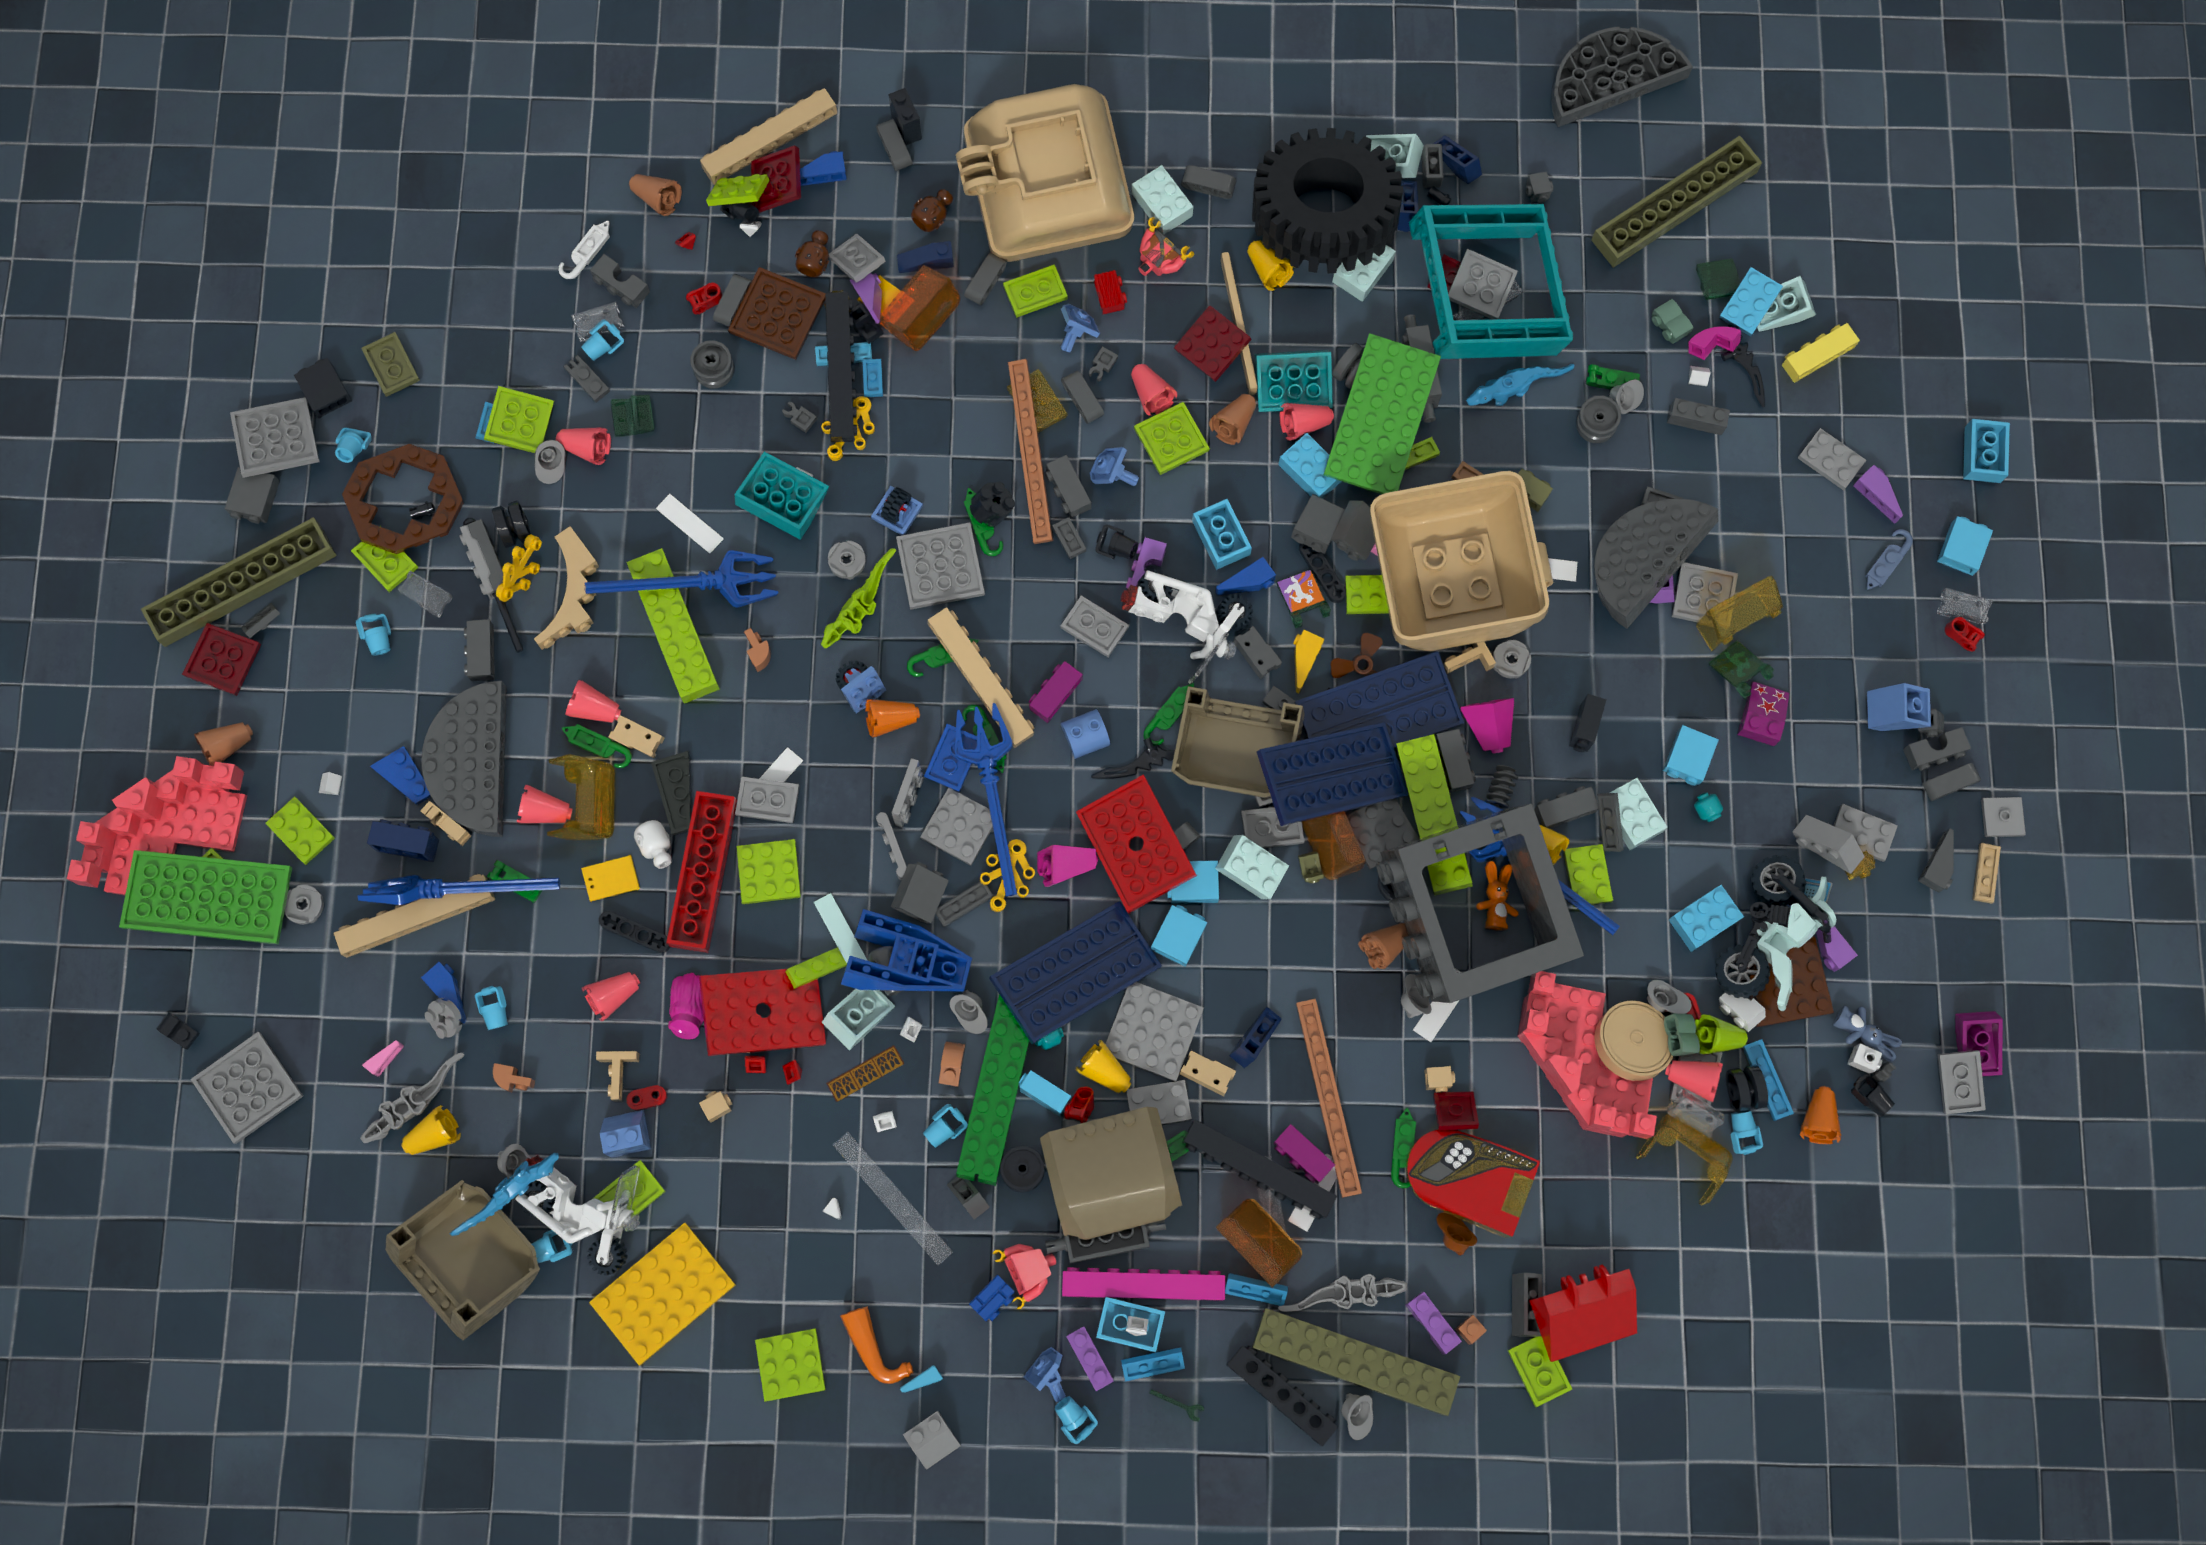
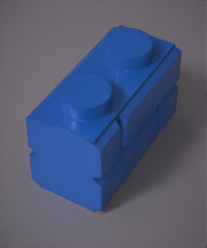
(992, 1298)

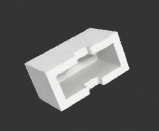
(1743, 1011)

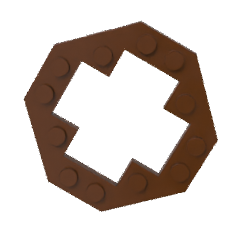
(389, 464)

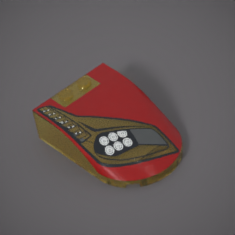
(1471, 1179)

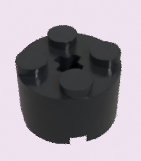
(991, 504)

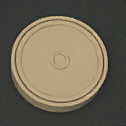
(1633, 1041)

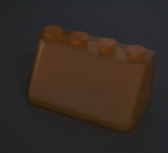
(920, 308)
(1335, 845)
(1260, 1241)

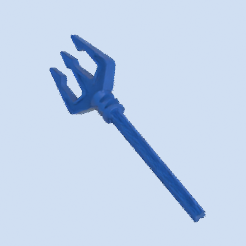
(723, 579)
(986, 759)
(1497, 848)
(411, 888)

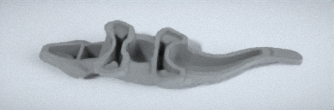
(410, 1103)
(1346, 1292)

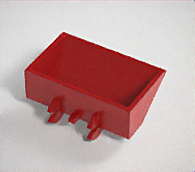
(1587, 1313)

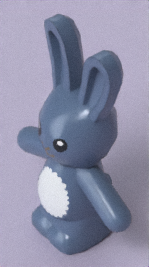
(1869, 1034)

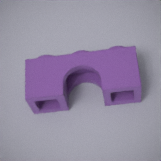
(1150, 553)
(1434, 1323)
(1089, 1358)

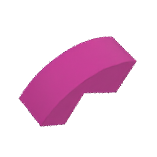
(1706, 340)

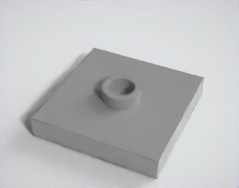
(2003, 817)

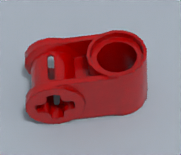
(703, 297)
(1967, 636)
(1080, 1105)

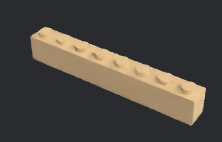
(769, 135)
(978, 674)
(407, 919)

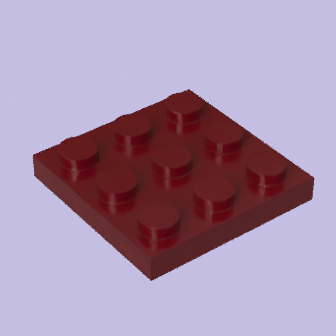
(783, 176)
(1212, 343)
(221, 659)

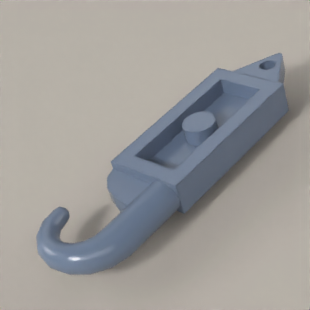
(1888, 561)

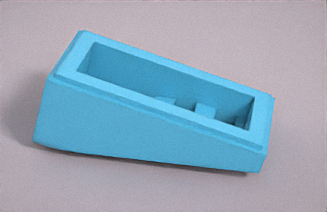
(927, 1377)

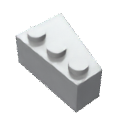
(1829, 842)

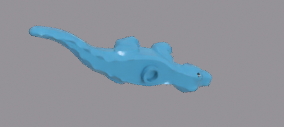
(1512, 383)
(509, 1189)

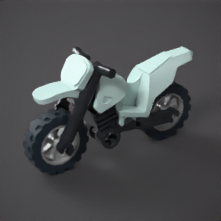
(1775, 930)

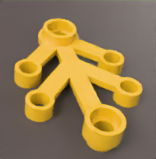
(860, 411)
(518, 569)
(997, 873)

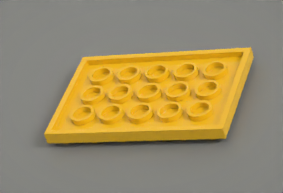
(662, 1294)

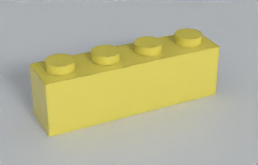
(1821, 352)

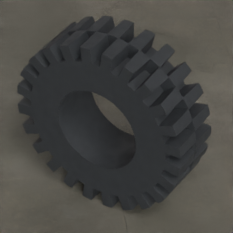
(1327, 235)

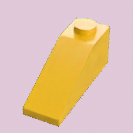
(1305, 654)

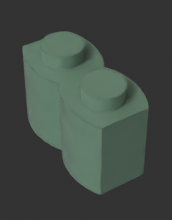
(1672, 321)
(1681, 1035)

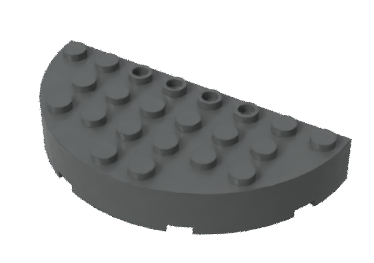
(1613, 69)
(1646, 550)
(467, 758)

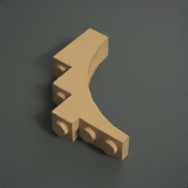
(571, 613)

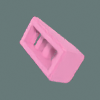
(381, 1060)

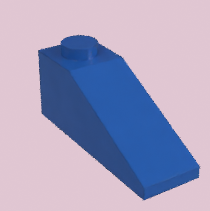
(824, 169)
(1252, 578)
(445, 985)

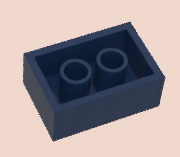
(403, 840)

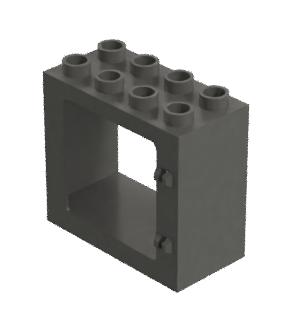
(1537, 885)

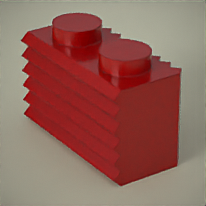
(1109, 292)

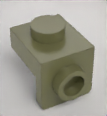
(1310, 867)

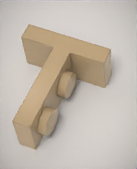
(1469, 655)
(616, 1070)

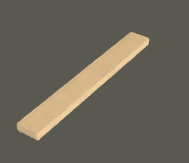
(1238, 321)

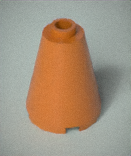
(889, 716)
(1822, 1119)

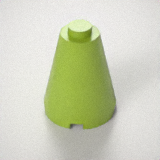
(1718, 1035)

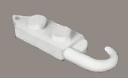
(587, 249)

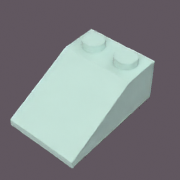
(1403, 148)
(1789, 307)
(857, 1015)

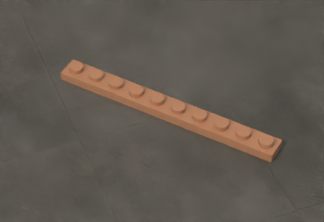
(1030, 451)
(1328, 1098)

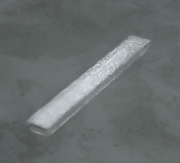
(893, 1198)

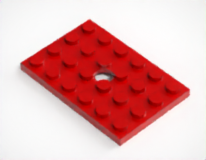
(1130, 814)
(732, 1019)

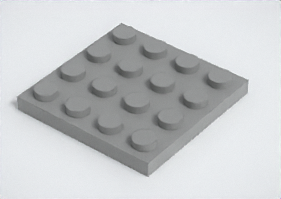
(274, 437)
(940, 566)
(1153, 1030)
(246, 1087)

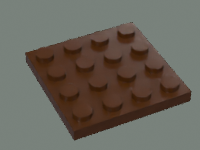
(777, 313)
(1809, 988)

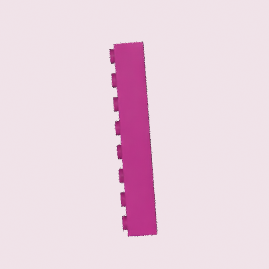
(1143, 1285)

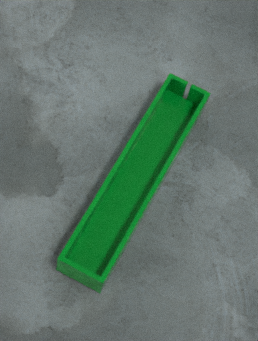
(994, 1098)

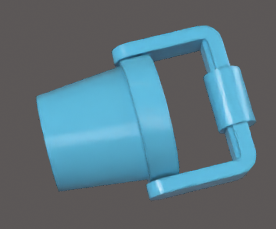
(597, 345)
(351, 443)
(377, 637)
(495, 1013)
(1744, 1126)
(940, 1130)
(546, 1248)
(1072, 1417)

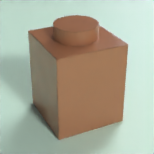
(1471, 1329)

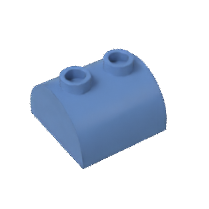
(1085, 733)

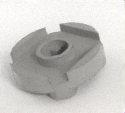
(846, 549)
(1520, 653)
(309, 913)
(443, 1027)

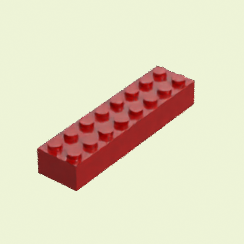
(702, 872)

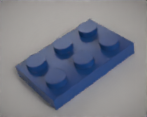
(944, 765)

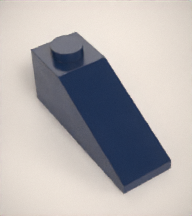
(1459, 160)
(1409, 205)
(933, 255)
(1255, 1038)

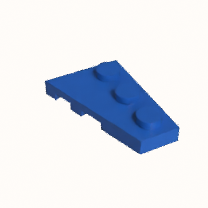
(403, 774)

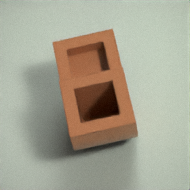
(760, 652)
(951, 1063)
(506, 1078)

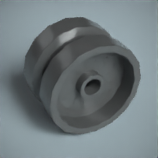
(712, 364)
(1348, 365)
(1598, 419)

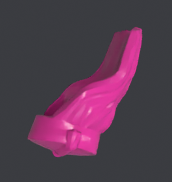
(686, 1006)

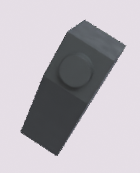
(1941, 864)

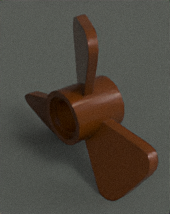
(1369, 645)

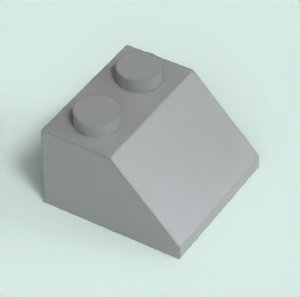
(931, 1440)

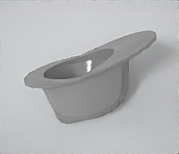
(1628, 395)
(549, 461)
(1667, 998)
(1412, 1000)
(969, 1012)
(511, 1159)
(1358, 1414)

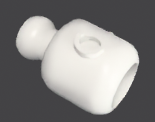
(653, 843)

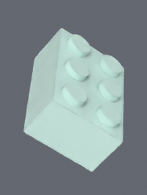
(1162, 199)
(1364, 278)
(1638, 815)
(1252, 867)

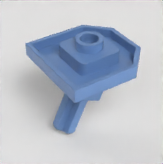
(1077, 323)
(1109, 468)
(1045, 1372)

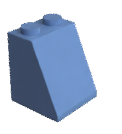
(1898, 707)
(624, 1134)

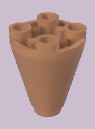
(1383, 945)

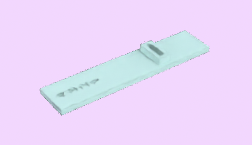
(838, 928)

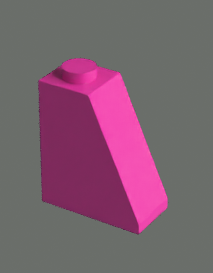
(1491, 723)
(1064, 862)

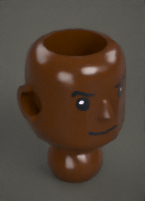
(931, 211)
(813, 255)

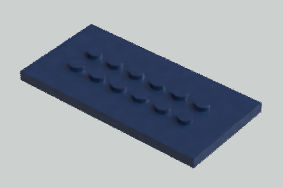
(1409, 698)
(1332, 773)
(1075, 972)

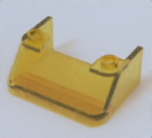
(1740, 611)
(593, 798)
(1720, 1159)

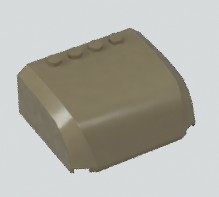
(1221, 742)
(1111, 1173)
(466, 1274)

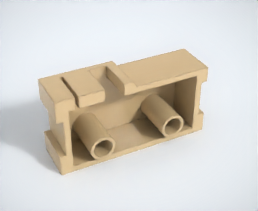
(636, 736)
(440, 819)
(1208, 1073)

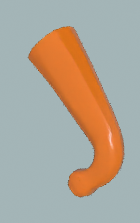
(862, 1336)

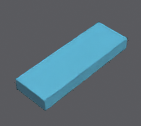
(862, 351)

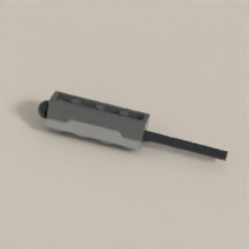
(487, 568)

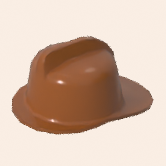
(1456, 1234)

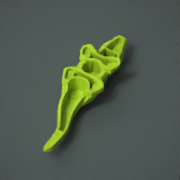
(857, 606)

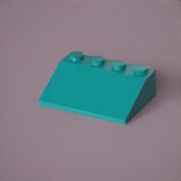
(1293, 378)
(781, 495)

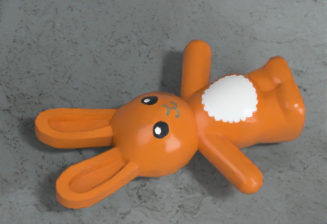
(1497, 893)

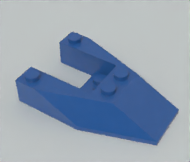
(916, 962)

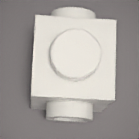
(1865, 1059)

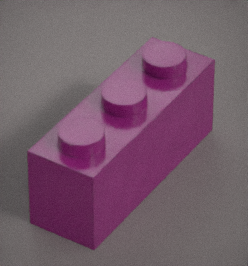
(1055, 691)
(1303, 1154)

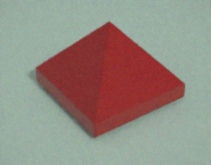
(686, 241)
(755, 1064)
(792, 1072)

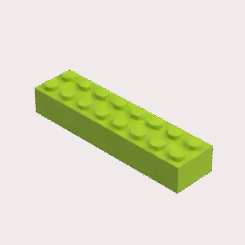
(674, 629)
(1432, 808)

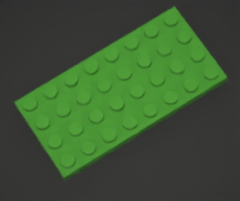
(1382, 415)
(205, 897)

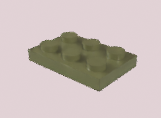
(390, 364)

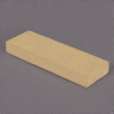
(1986, 873)

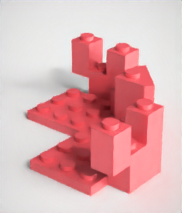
(180, 808)
(1560, 1033)

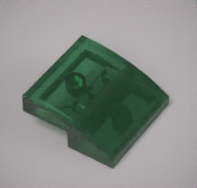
(1718, 278)
(632, 415)

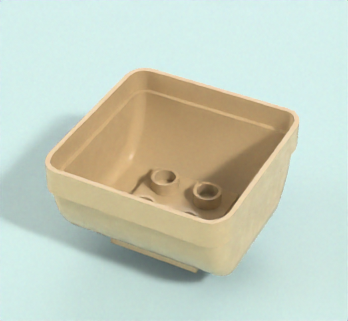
(1046, 172)
(1460, 561)

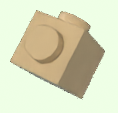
(1439, 1078)
(716, 1105)

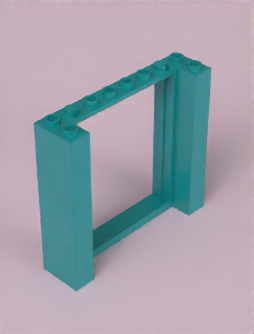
(1498, 336)

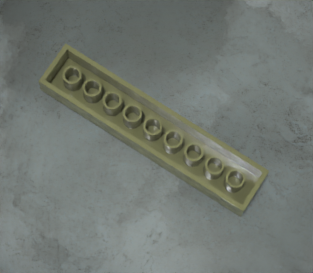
(1676, 201)
(238, 582)
(1356, 1362)

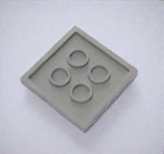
(1482, 284)
(1700, 590)
(907, 793)
(959, 826)

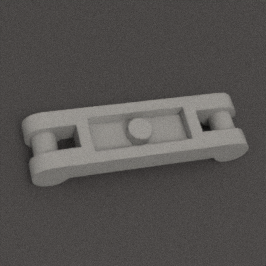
(889, 838)

